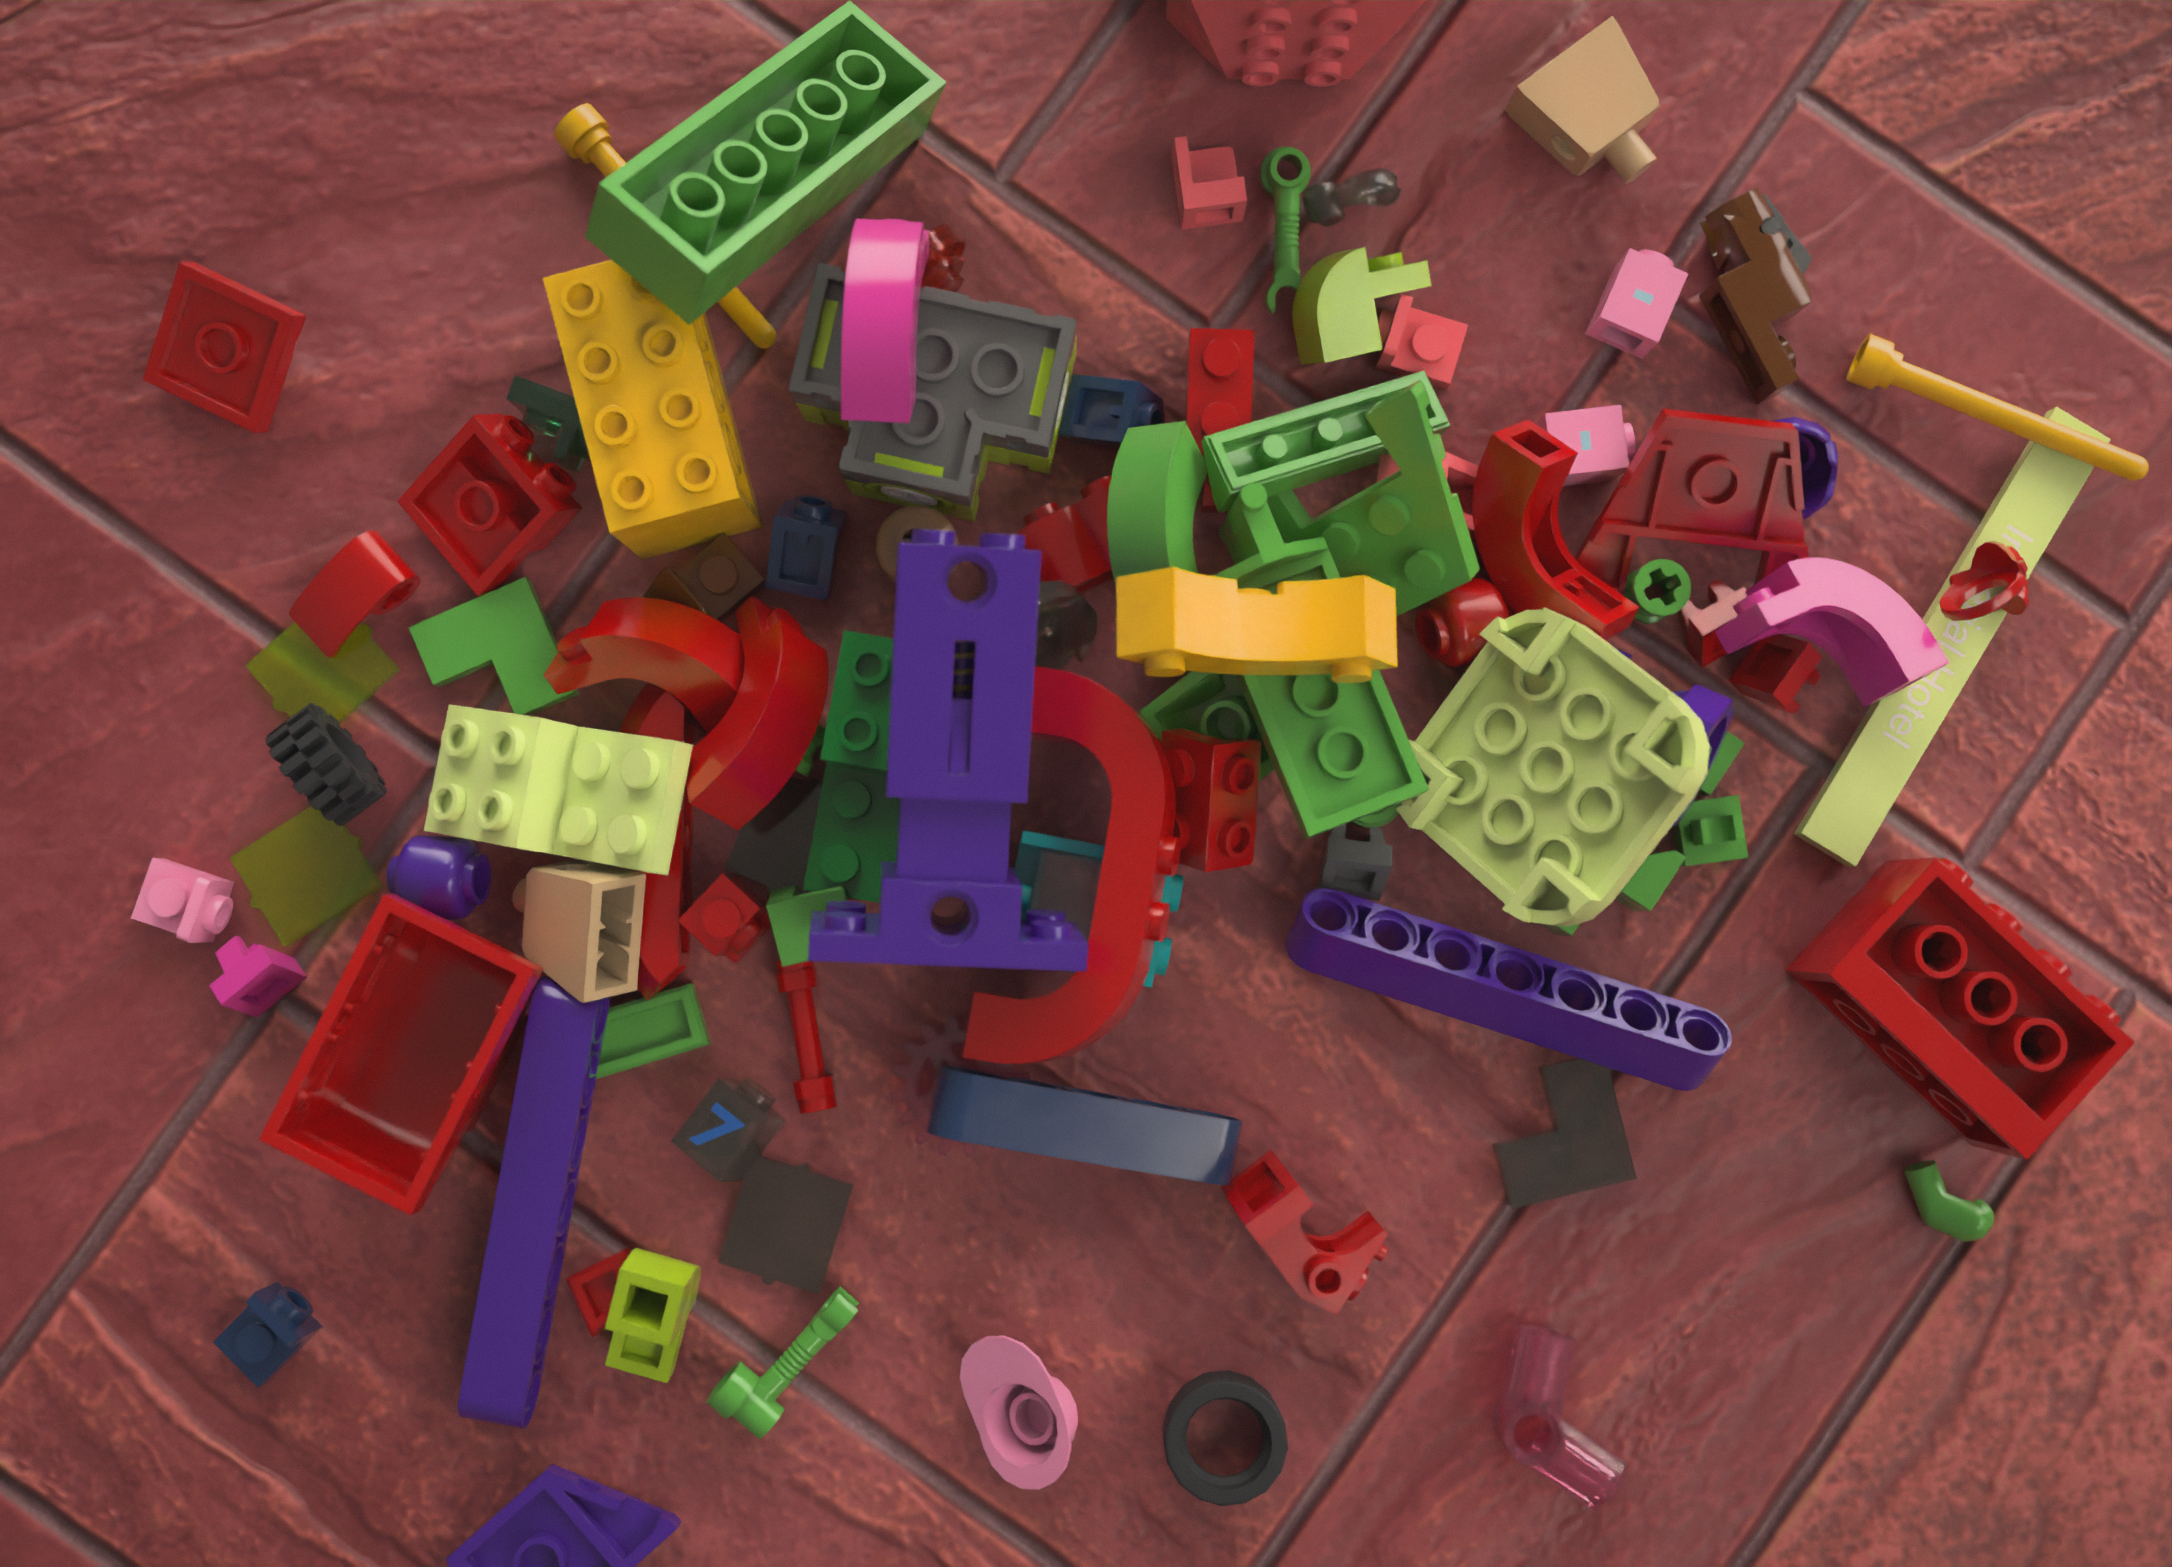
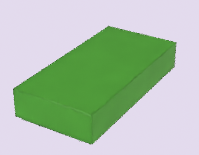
(652, 1030)

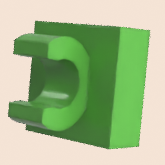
(1711, 832)

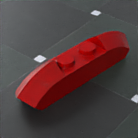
(667, 897)

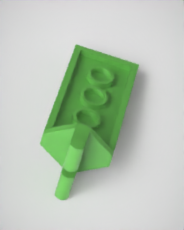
(1328, 740)

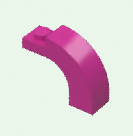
(881, 319)
(1849, 615)

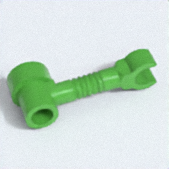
(1286, 209)
(752, 1397)

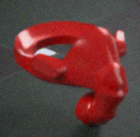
(1990, 567)

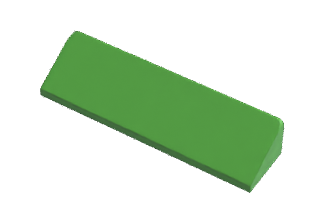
(1305, 443)

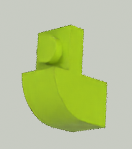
(1337, 305)
(650, 1313)

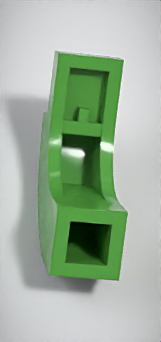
(1154, 499)

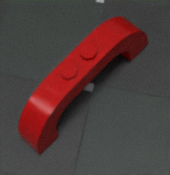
(1130, 884)

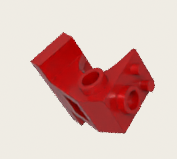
(1271, 1210)

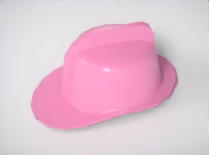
(1019, 1411)

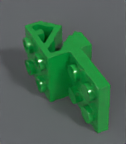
(854, 815)

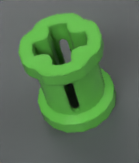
(1653, 573)

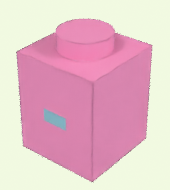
(1637, 302)
(1600, 439)

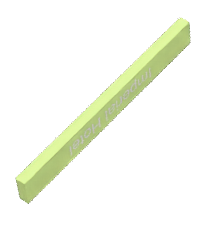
(1904, 723)

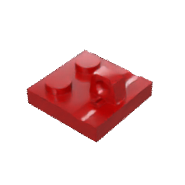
(224, 347)

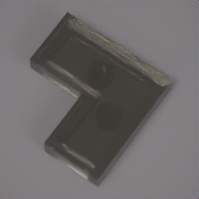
(1581, 1151)

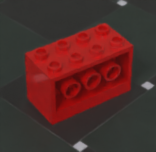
(1961, 1005)

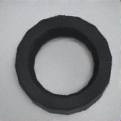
(1230, 1488)

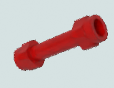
(815, 1089)

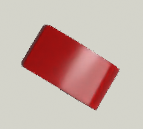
(356, 582)

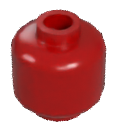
(1452, 622)

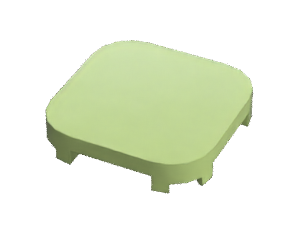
(1555, 768)

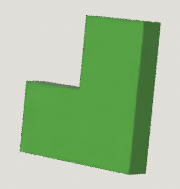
(496, 629)

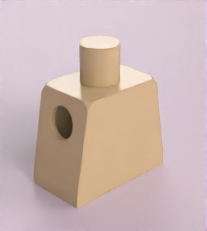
(1590, 105)
(583, 925)

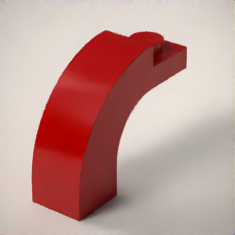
(1521, 534)
(658, 644)
(769, 723)

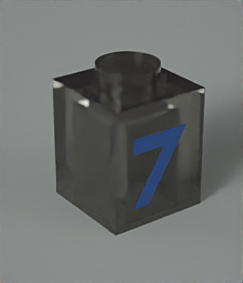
(730, 1128)

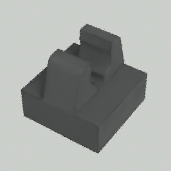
(1356, 865)

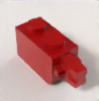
(1217, 387)

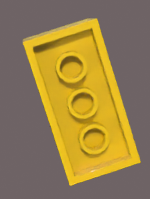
(651, 413)

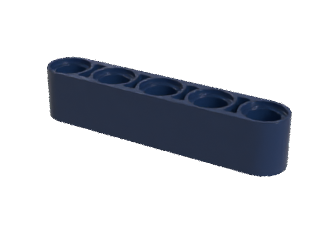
(1083, 1125)

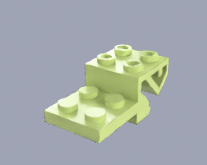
(558, 788)

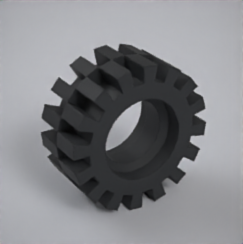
(326, 764)

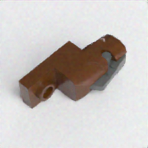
(1757, 291)

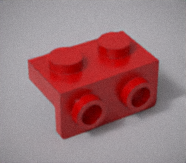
(1214, 798)

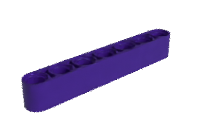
(1506, 989)
(533, 1206)

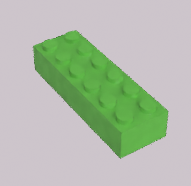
(763, 161)

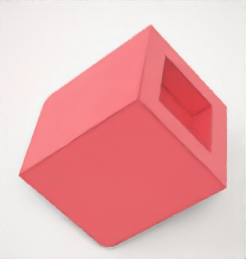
(1207, 185)

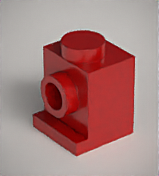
(727, 918)

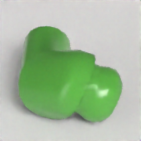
(1944, 1211)

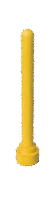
(586, 136)
(1881, 365)

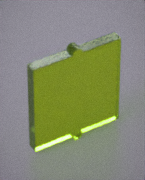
(301, 674)
(305, 874)

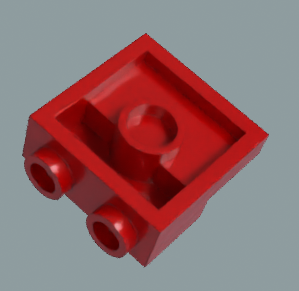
(490, 500)

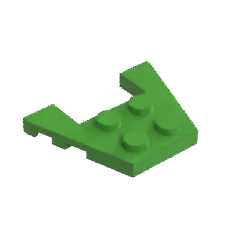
(1403, 527)

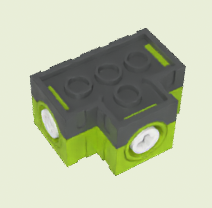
(985, 392)

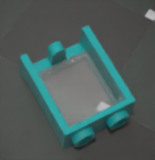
(1065, 878)

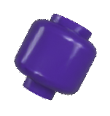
(441, 875)

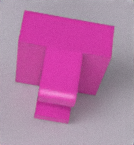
(254, 976)

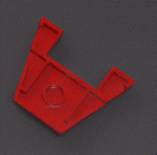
(1704, 484)

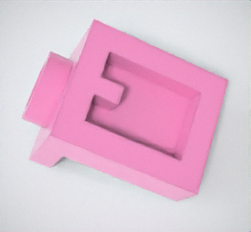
(184, 901)

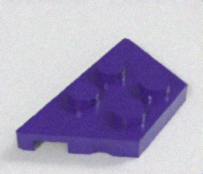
(567, 1524)

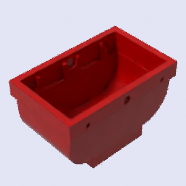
(403, 1054)

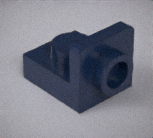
(1104, 408)
(804, 547)
(268, 1332)

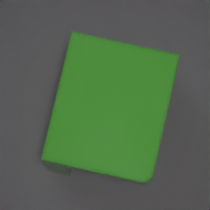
(791, 918)

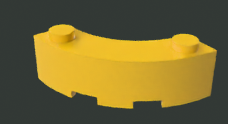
(1207, 625)

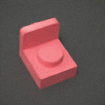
(1419, 342)

